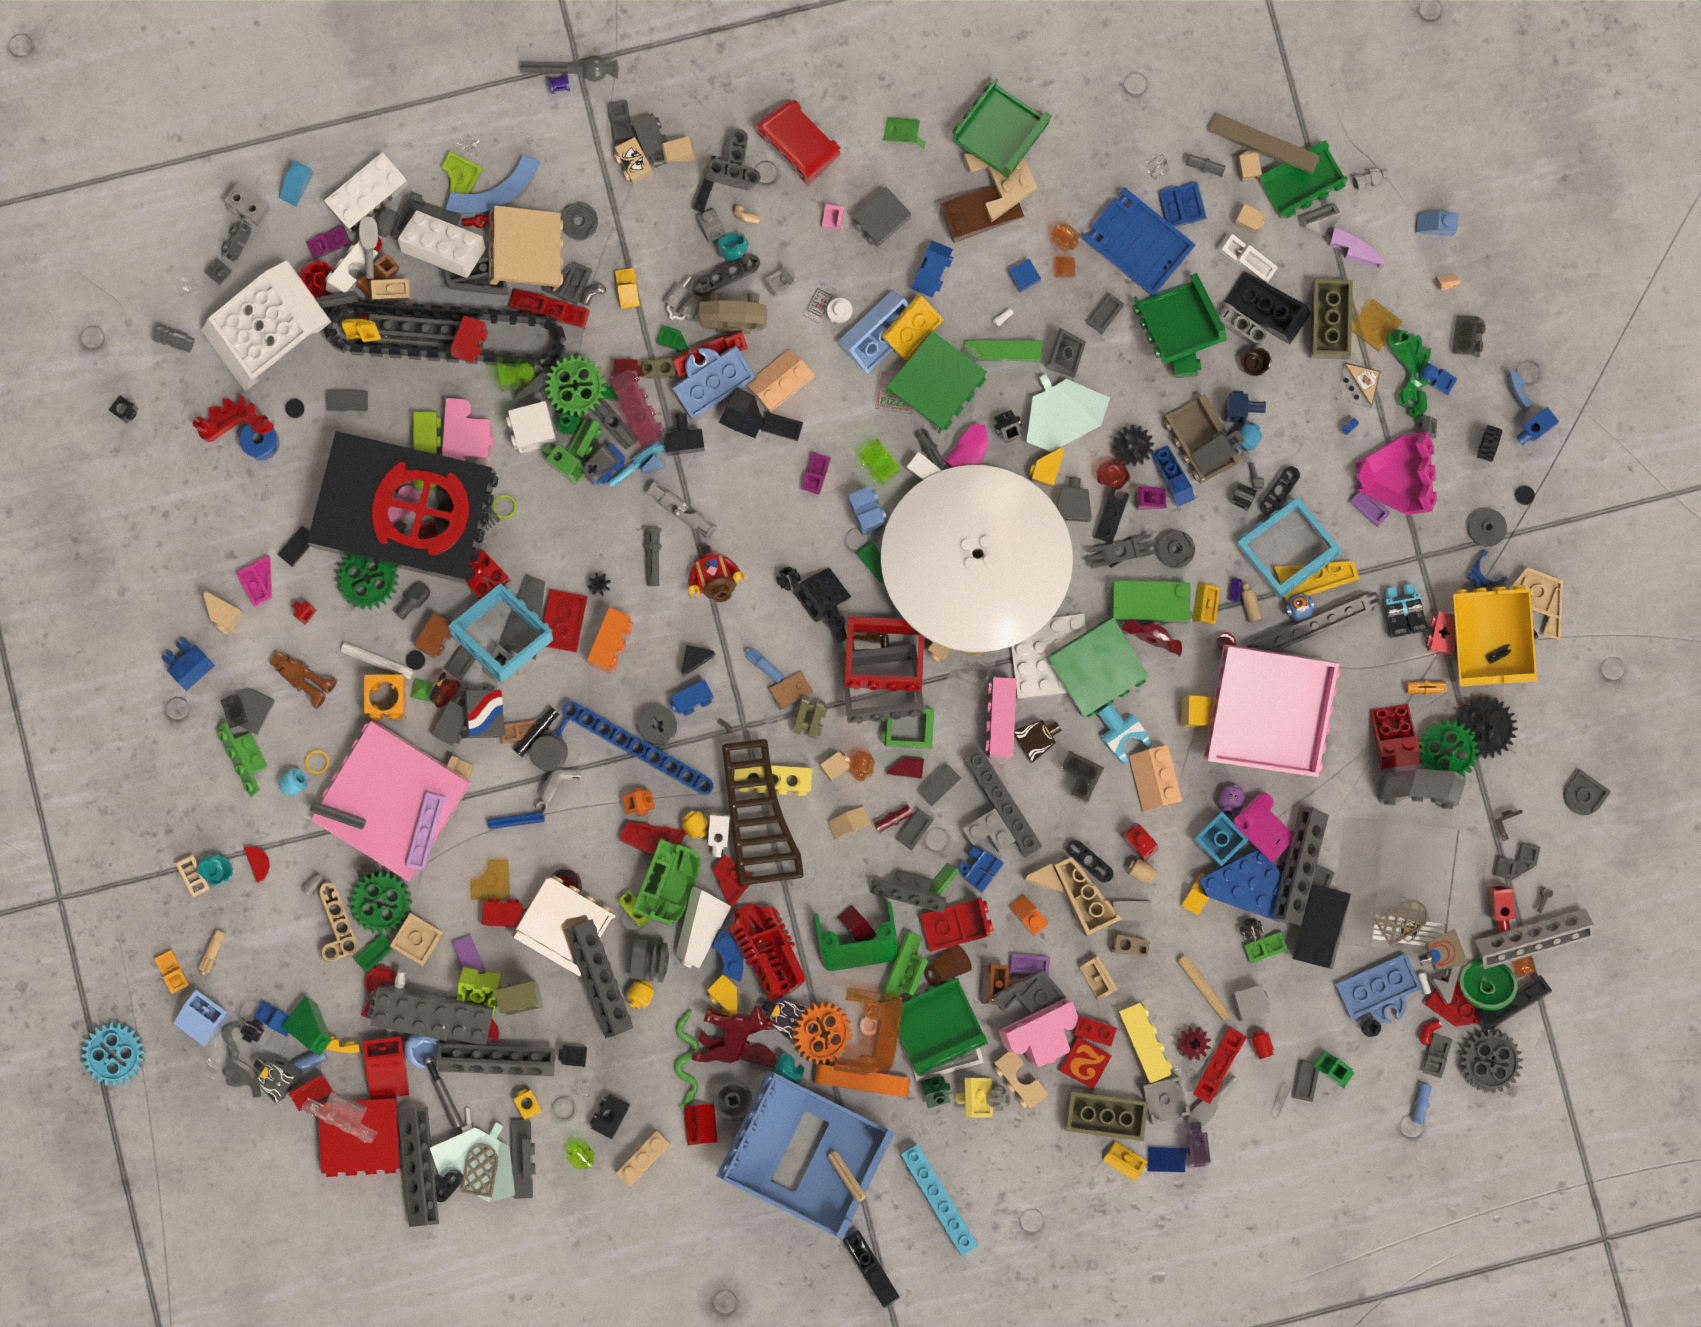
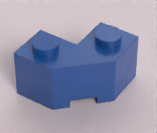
(930, 273)

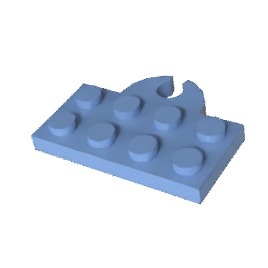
(712, 379)
(1380, 989)

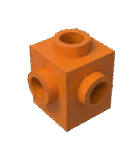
(642, 802)

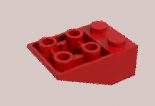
(1395, 736)
(386, 1067)

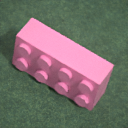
(1002, 718)

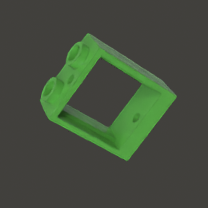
(927, 744)

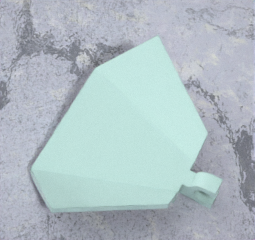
(1064, 414)
(454, 1152)

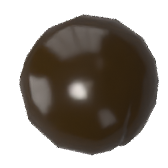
(1255, 361)

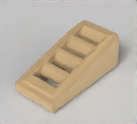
(184, 860)

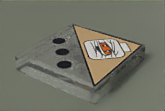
(1358, 385)

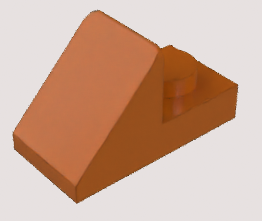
(1028, 914)

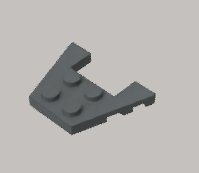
(1033, 993)

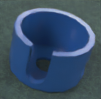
(261, 451)

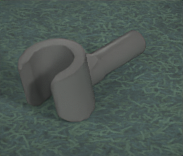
(1257, 483)
(1544, 898)

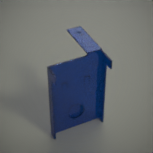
(1166, 1159)

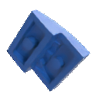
(1183, 204)

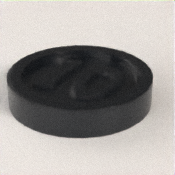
(294, 408)
(1524, 495)
(415, 660)

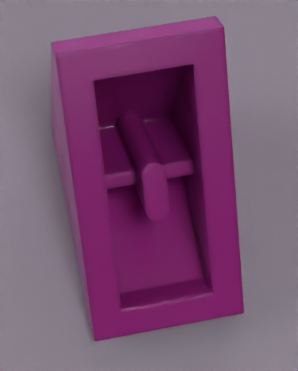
(1150, 498)

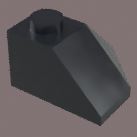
(742, 414)

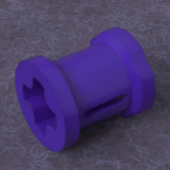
(559, 84)

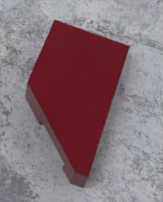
(908, 768)

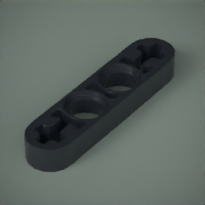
(727, 277)

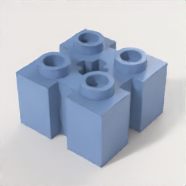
(866, 510)

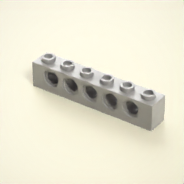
(1534, 938)

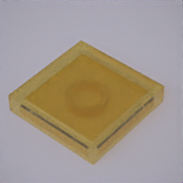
(1375, 324)

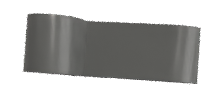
(729, 164)

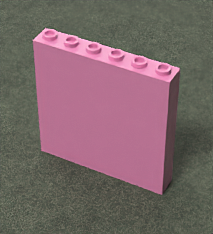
(387, 787)

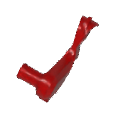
(224, 419)

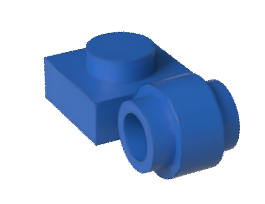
(1442, 380)

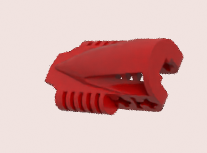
(765, 947)

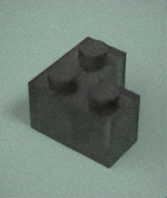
(1086, 774)

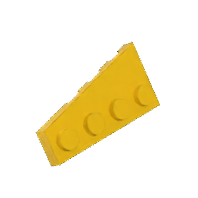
(1327, 578)

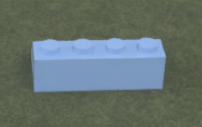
(864, 340)

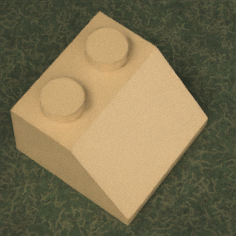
(222, 614)

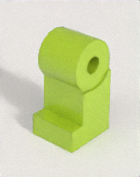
(628, 901)

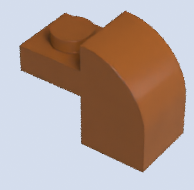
(384, 269)

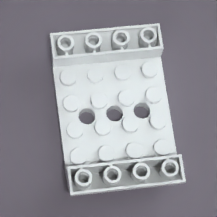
(286, 311)

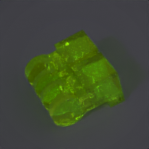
(516, 376)

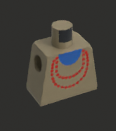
(1444, 952)

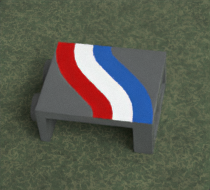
(483, 713)

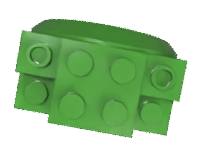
(668, 883)

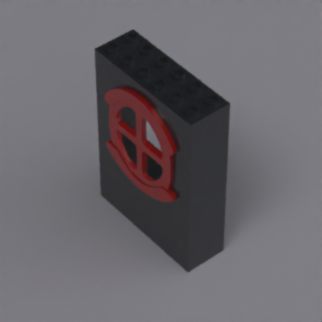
(358, 492)

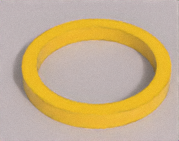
(317, 751)

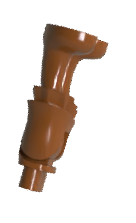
(295, 673)

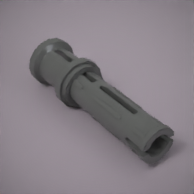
(653, 546)

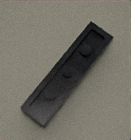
(1525, 997)

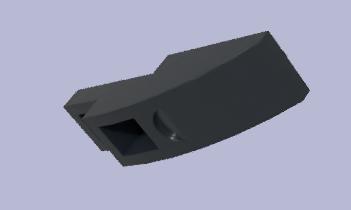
(871, 1269)

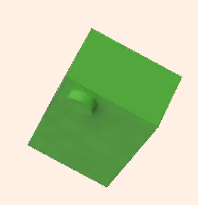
(1151, 601)

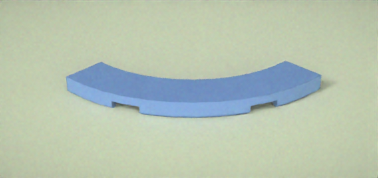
(498, 196)

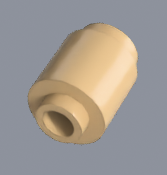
(1142, 871)

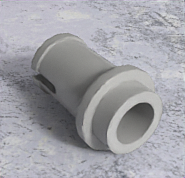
(313, 885)

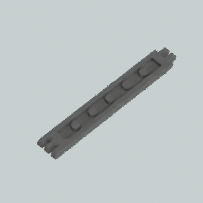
(1316, 623)

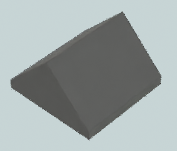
(1066, 353)

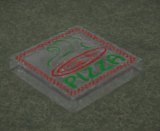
(886, 402)

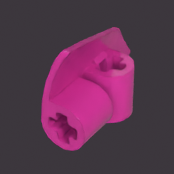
(970, 448)

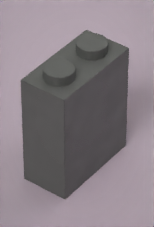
(880, 217)

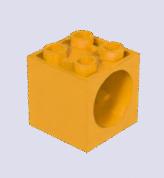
(372, 684)

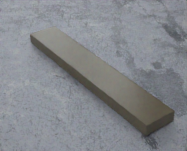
(1264, 143)

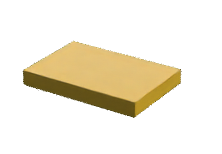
(912, 327)

